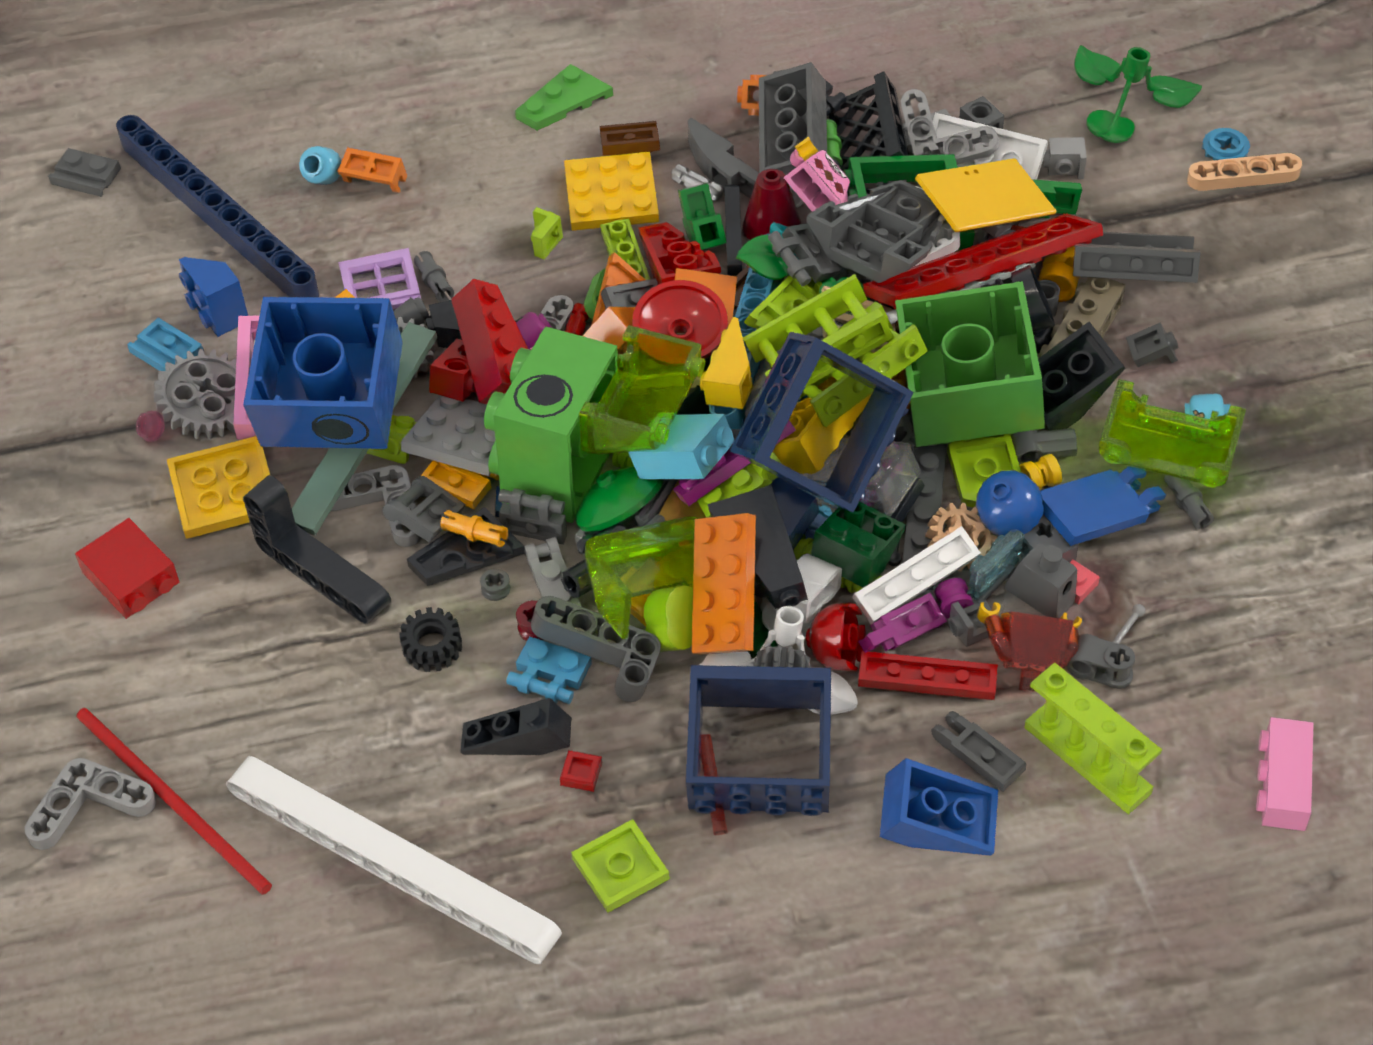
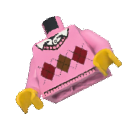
(816, 176)

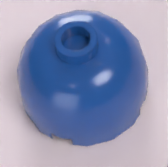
(1009, 502)

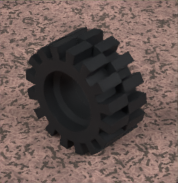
(427, 624)

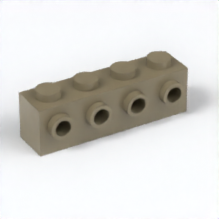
(1095, 301)

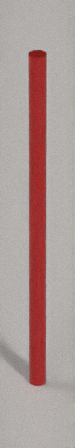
(174, 801)

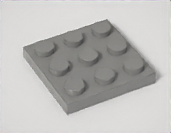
(452, 435)

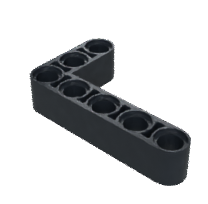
(307, 557)

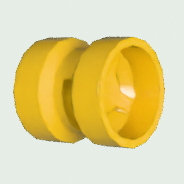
(1044, 471)

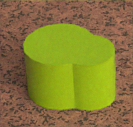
(670, 617)

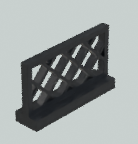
(888, 124)

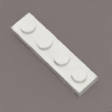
(916, 575)

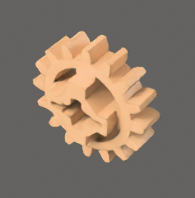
(956, 518)

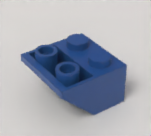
(213, 292)

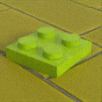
(620, 865)

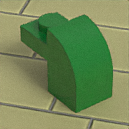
(699, 218)

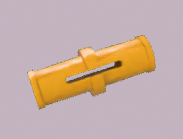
(474, 528)

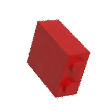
(127, 568)

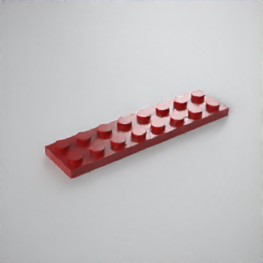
(985, 259)

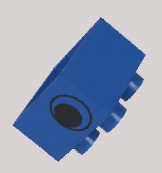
(324, 372)

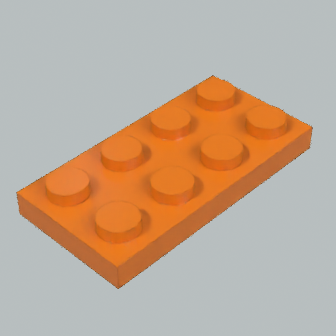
(723, 584)

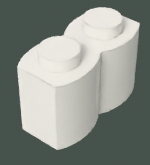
(821, 584)

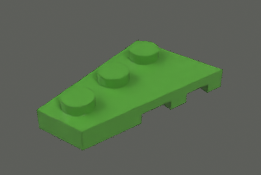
(561, 95)

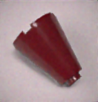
(770, 203)

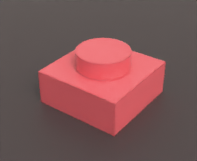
(1086, 582)

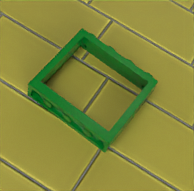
(897, 168)

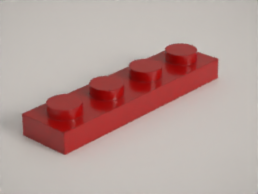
(928, 675)

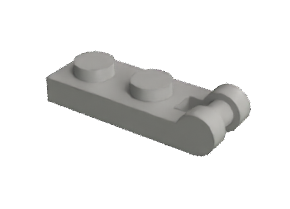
(548, 573)

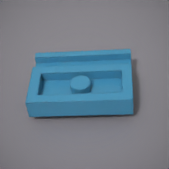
(161, 344)

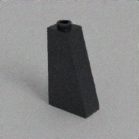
(775, 561)

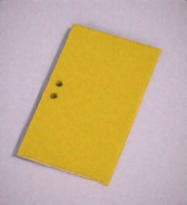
(985, 194)

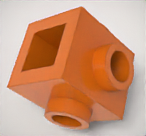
(746, 92)

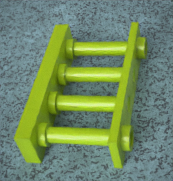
(854, 339)
(888, 361)
(1092, 738)

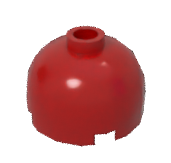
(836, 636)

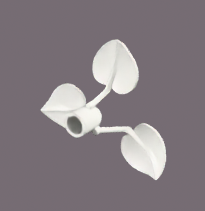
(788, 628)

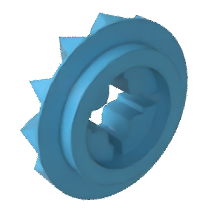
(1223, 137)

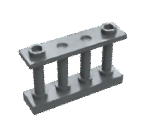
(1138, 257)

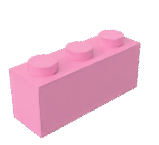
(1286, 774)

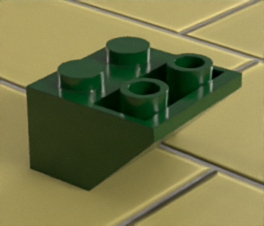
(858, 542)

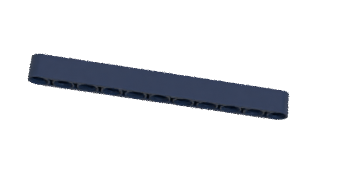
(217, 208)

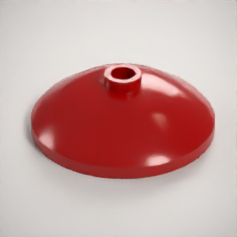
(683, 308)

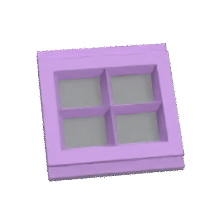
(381, 276)

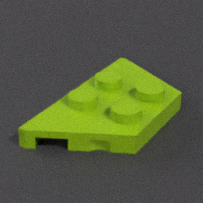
(782, 300)
(979, 459)

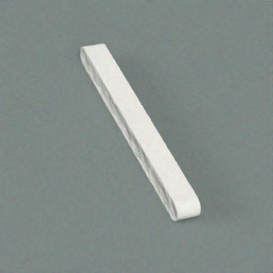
(395, 860)

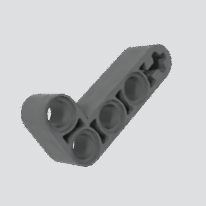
(548, 624)

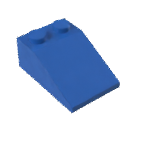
(938, 810)

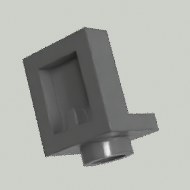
(1152, 344)

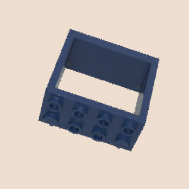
(779, 397)
(758, 689)

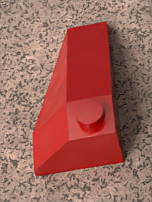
(670, 250)

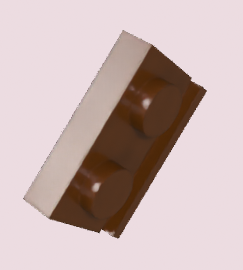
(629, 138)

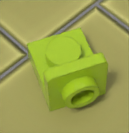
(546, 232)

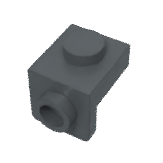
(966, 623)

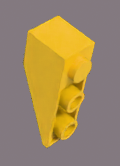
(728, 375)

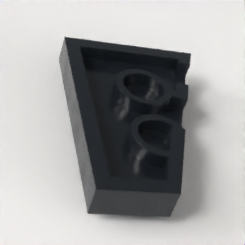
(455, 555)

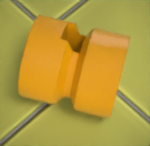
(1060, 270)

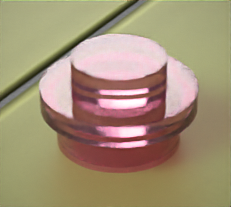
(150, 425)

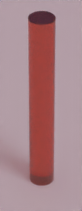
(710, 770)

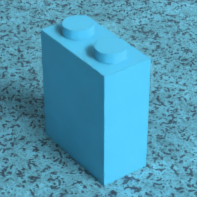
(691, 449)

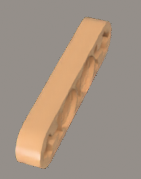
(1285, 165)

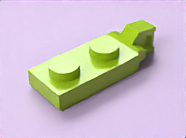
(745, 480)

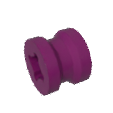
(950, 592)

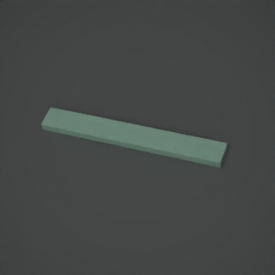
(341, 463)

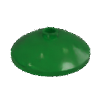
(615, 498)

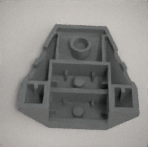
(879, 231)

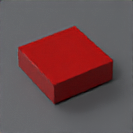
(581, 771)

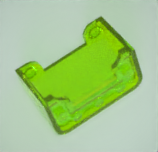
(642, 394)
(1169, 439)

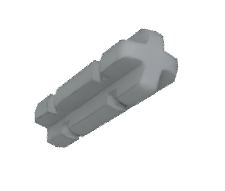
(680, 174)

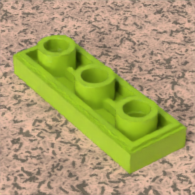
(621, 239)

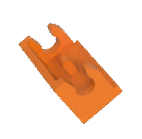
(372, 168)

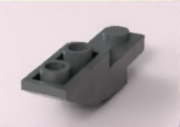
(717, 159)

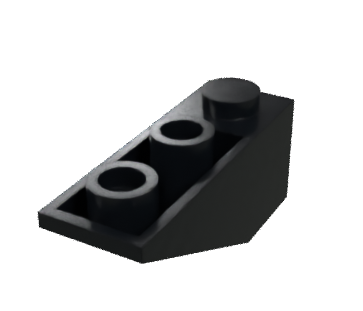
(519, 731)

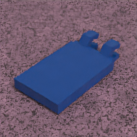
(1100, 504)

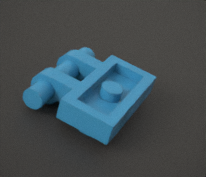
(551, 662)

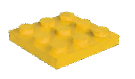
(611, 190)
(213, 483)

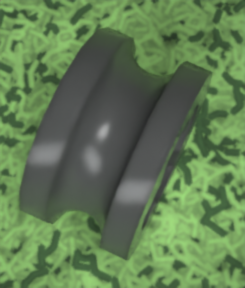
(495, 592)

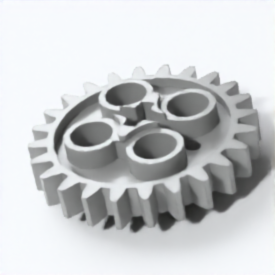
(201, 392)

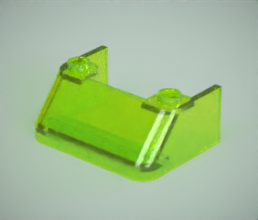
(638, 564)

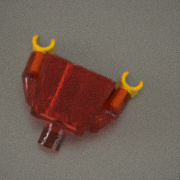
(1030, 641)

